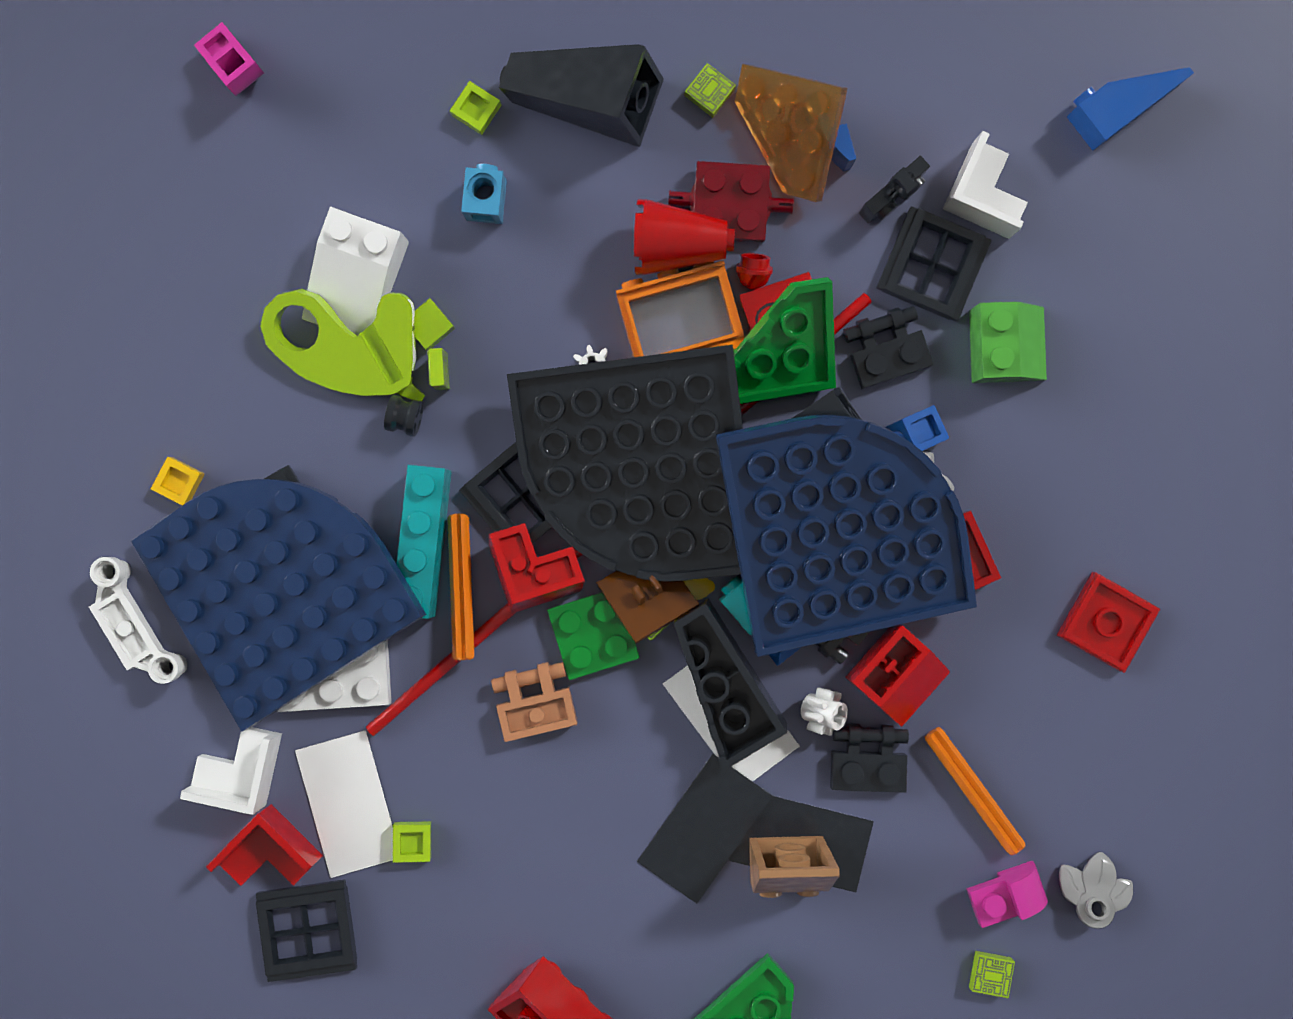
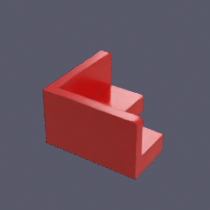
(530, 578)
(267, 838)

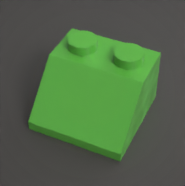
(1007, 342)

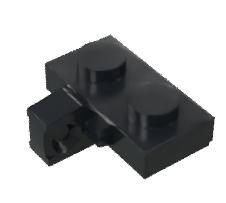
(901, 185)

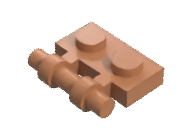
(535, 713)

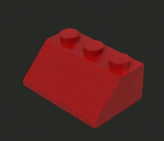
(544, 994)

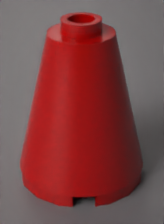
(678, 237)

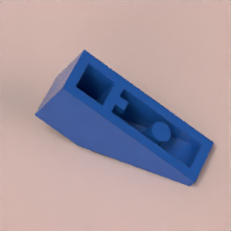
(1119, 102)

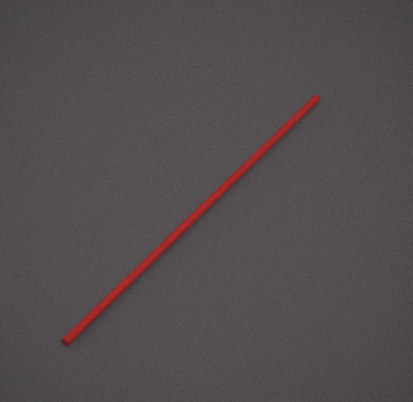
(504, 613)

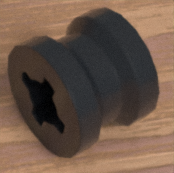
(403, 415)

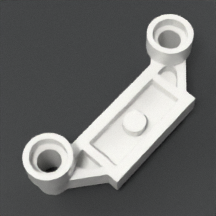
(127, 626)

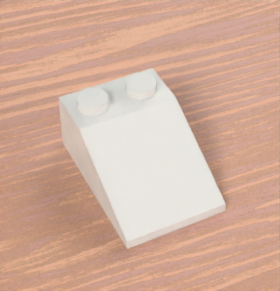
(354, 267)

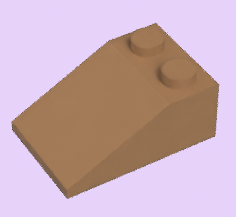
(791, 866)

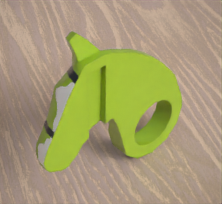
(365, 365)

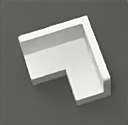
(975, 191)
(240, 783)

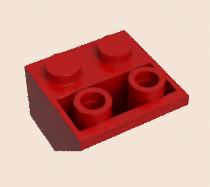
(898, 673)

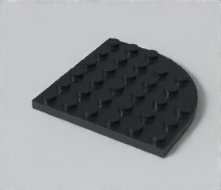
(633, 459)

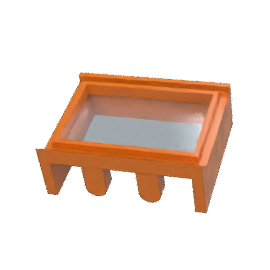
(680, 311)

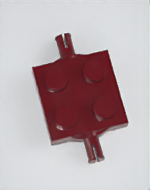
(734, 194)

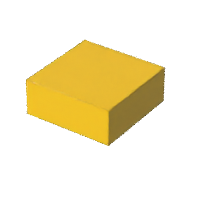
(177, 481)

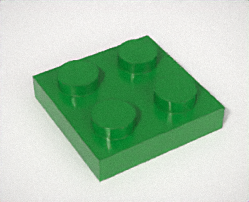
(590, 636)

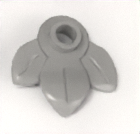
(1095, 884)

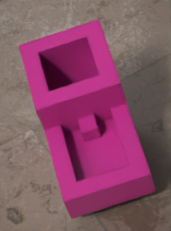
(228, 59)
(1012, 894)

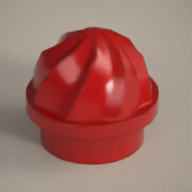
(754, 270)

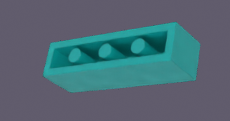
(424, 532)

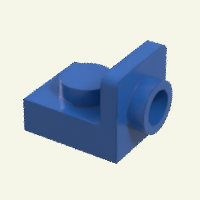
(921, 428)

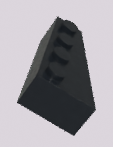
(731, 694)

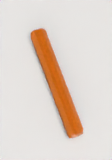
(460, 587)
(975, 791)

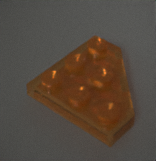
(793, 126)

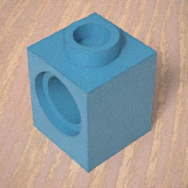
(490, 209)

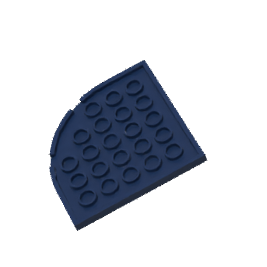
(840, 530)
(275, 589)

